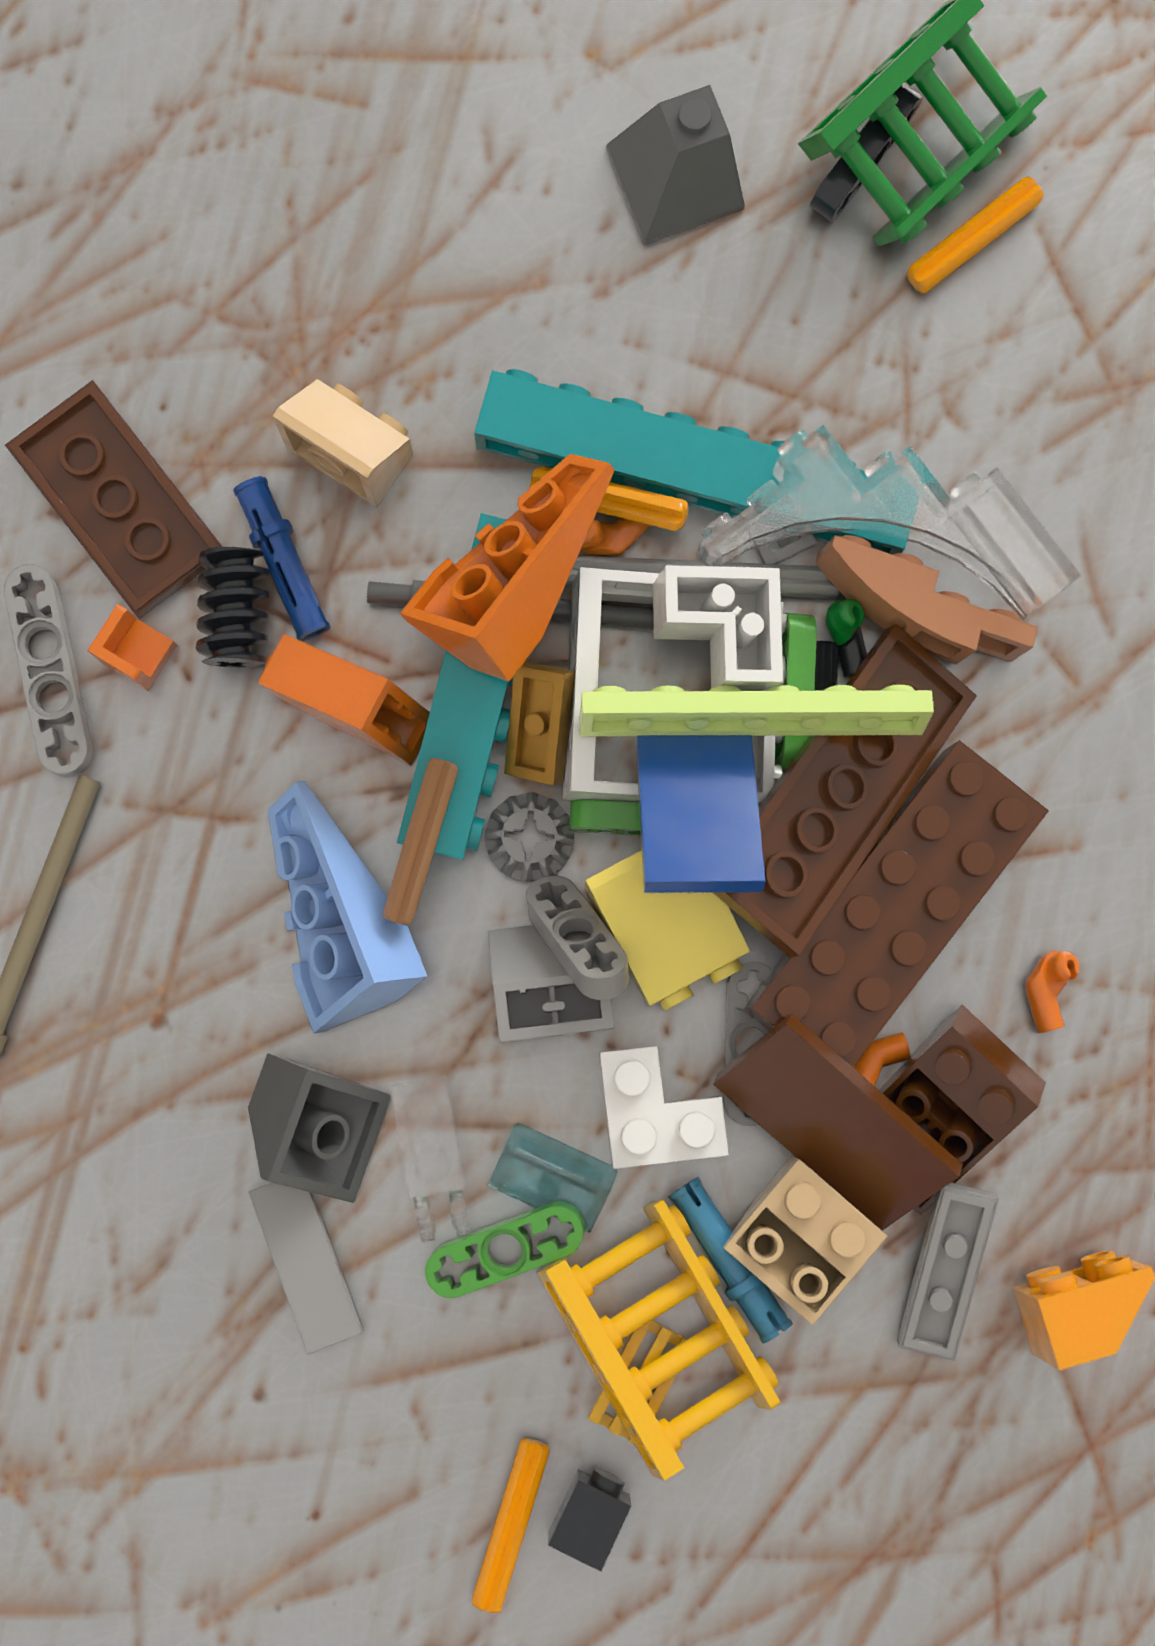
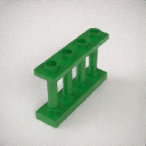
(877, 100)

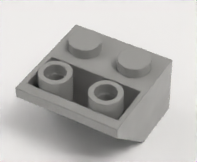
(535, 991)

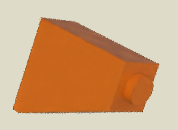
(346, 698)

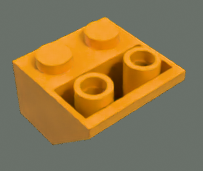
(1083, 1310)

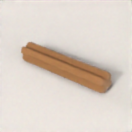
(420, 841)

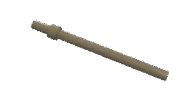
(44, 896)

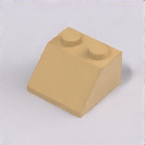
(344, 439)

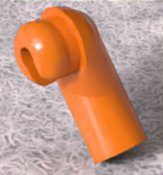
(612, 538)
(1045, 985)
(882, 1053)

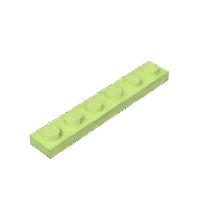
(771, 712)

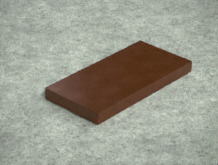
(114, 498)
(837, 1123)

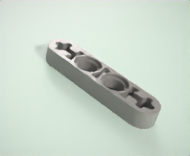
(54, 669)

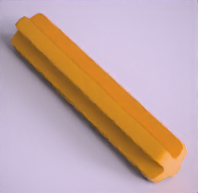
(975, 234)
(636, 504)
(510, 1525)

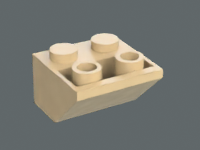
(803, 1239)

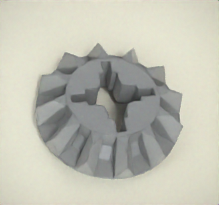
(509, 853)

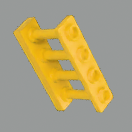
(602, 1337)

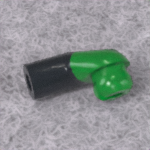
(844, 625)

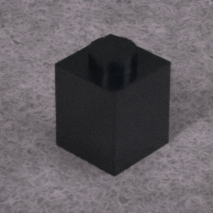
(590, 1517)

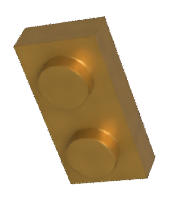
(539, 723)

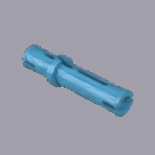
(742, 1284)

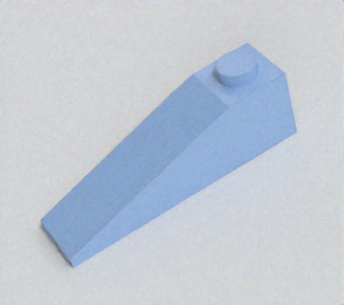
(345, 946)

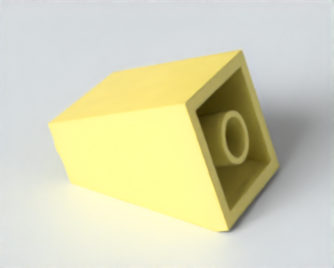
(666, 935)

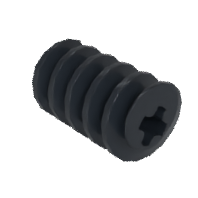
(230, 607)

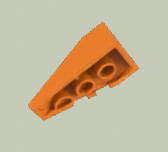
(505, 590)

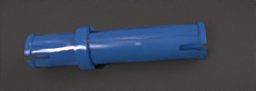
(273, 538)

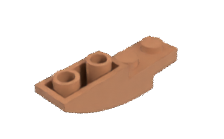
(902, 593)

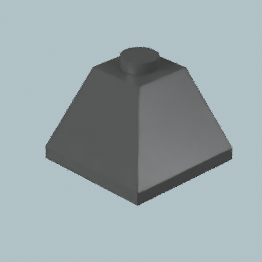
(677, 166)
(314, 1128)

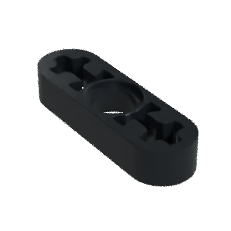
(841, 182)

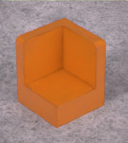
(132, 648)

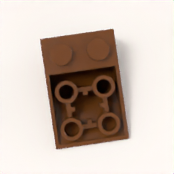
(965, 1090)

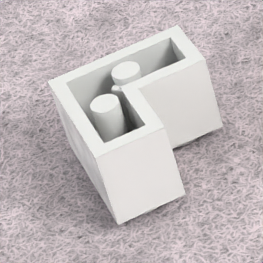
(734, 611)
(646, 1127)

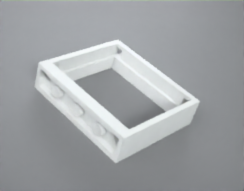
(588, 590)

